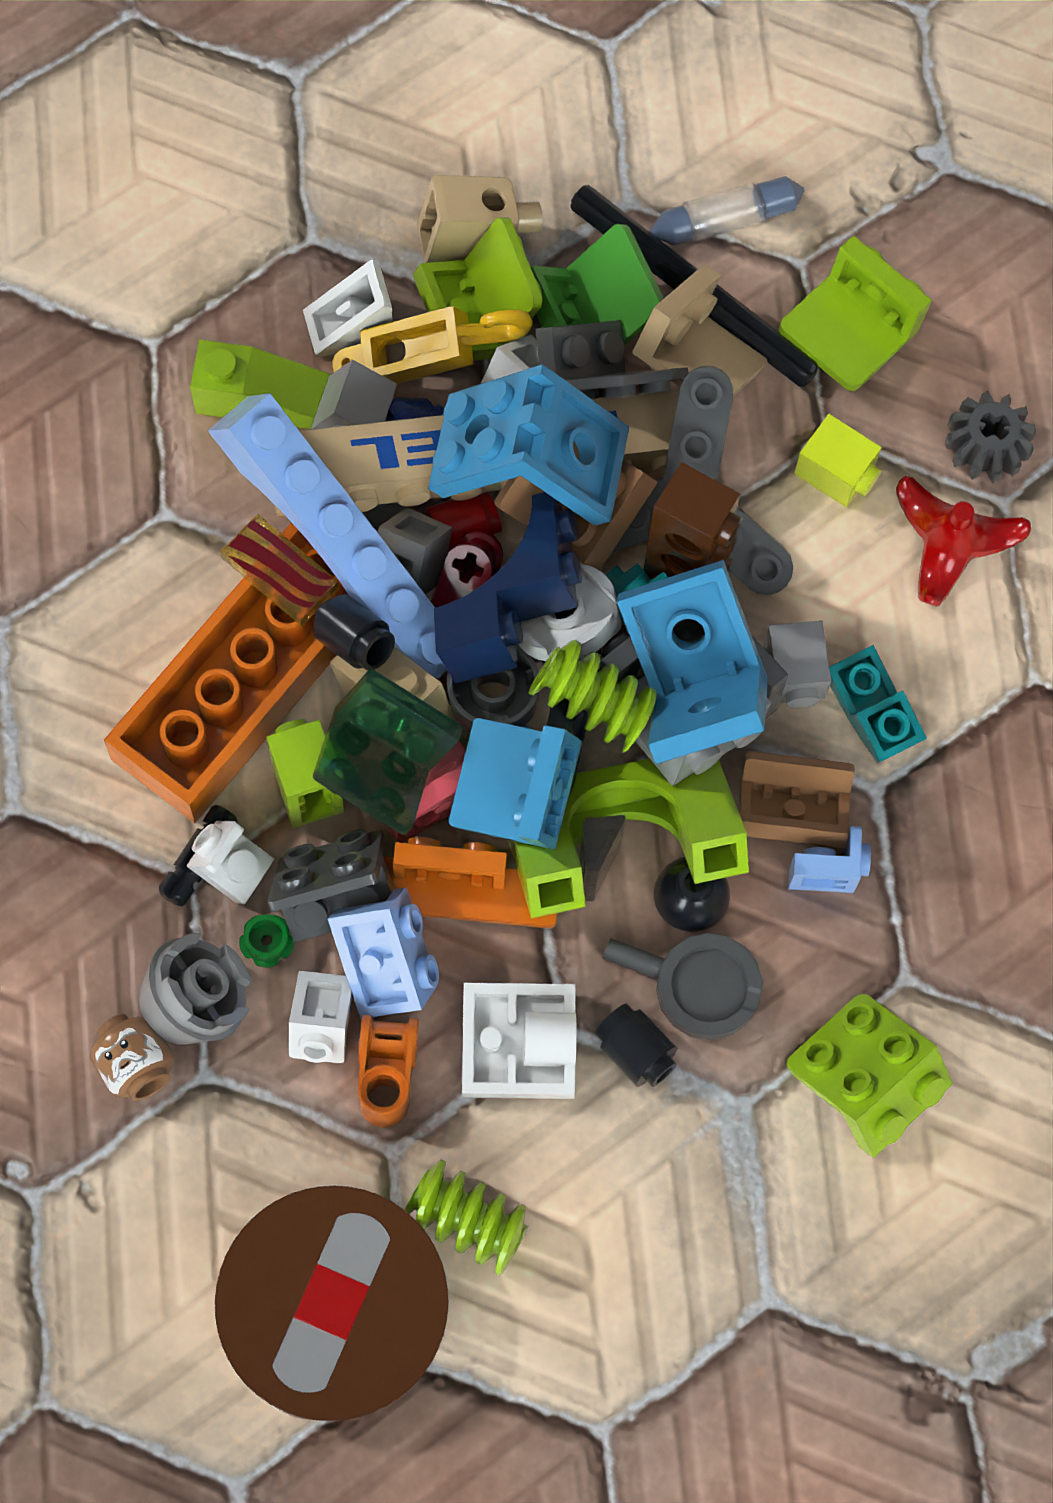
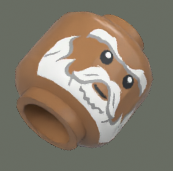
(131, 1058)

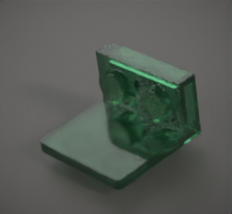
(383, 749)

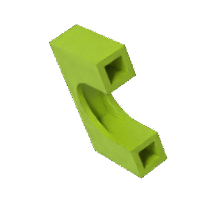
(694, 810)

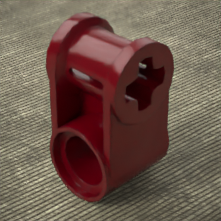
(458, 574)

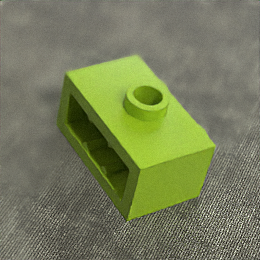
(293, 760)

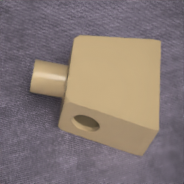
(463, 209)

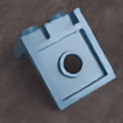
(528, 430)
(704, 687)

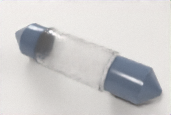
(727, 211)

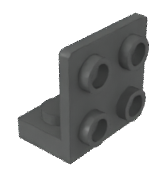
(593, 358)

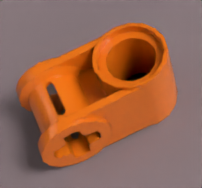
(386, 1059)

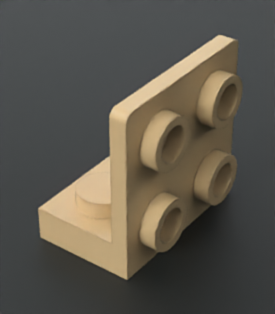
(684, 335)

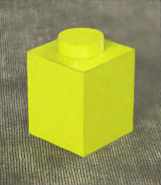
(839, 461)

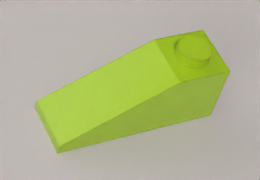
(231, 372)

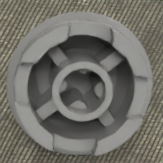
(194, 991)

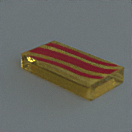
(279, 569)

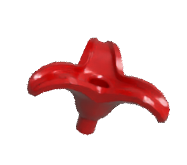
(952, 537)

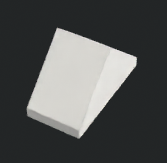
(347, 308)

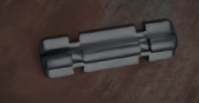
(178, 886)

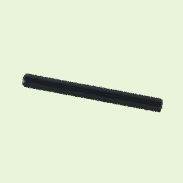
(675, 270)

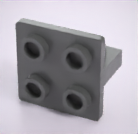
(329, 877)

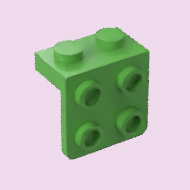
(601, 286)

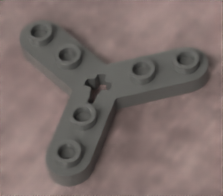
(699, 442)

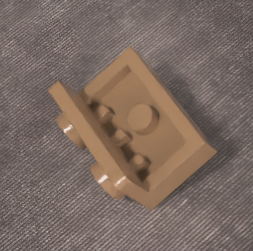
(796, 799)

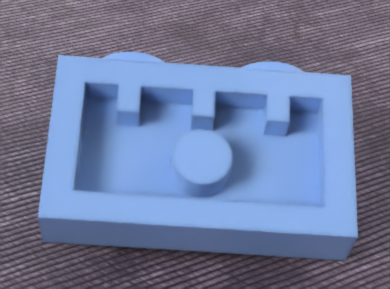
(385, 955)

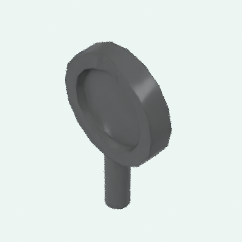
(703, 985)

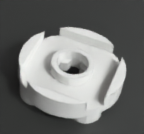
(590, 624)

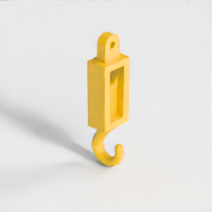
(432, 342)

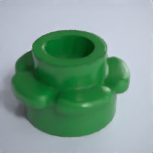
(262, 926)

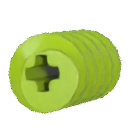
(595, 693)
(468, 1216)

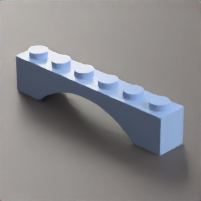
(295, 479)

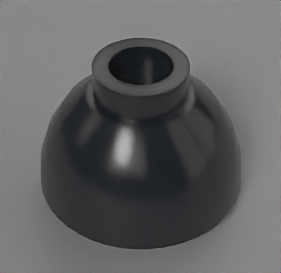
(688, 904)

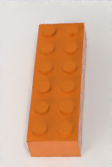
(220, 696)

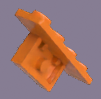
(462, 883)

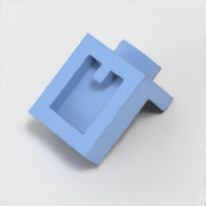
(824, 871)

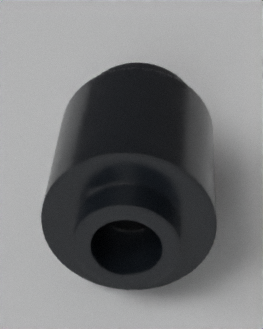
(353, 632)
(637, 1046)

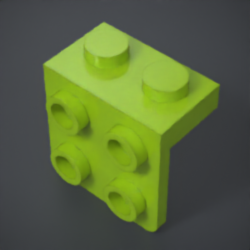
(488, 280)
(856, 316)
(872, 1071)

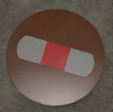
(331, 1303)

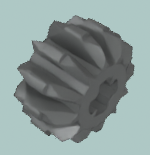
(990, 436)

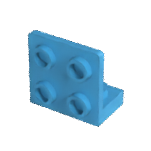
(515, 782)

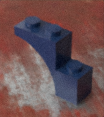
(539, 579)

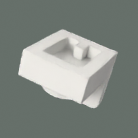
(229, 860)
(320, 1017)

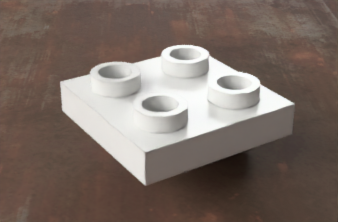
(519, 1040)

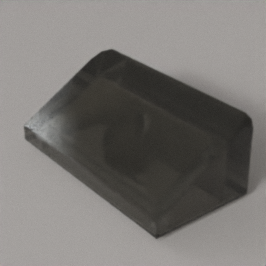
(598, 849)

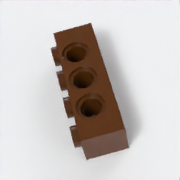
(691, 524)

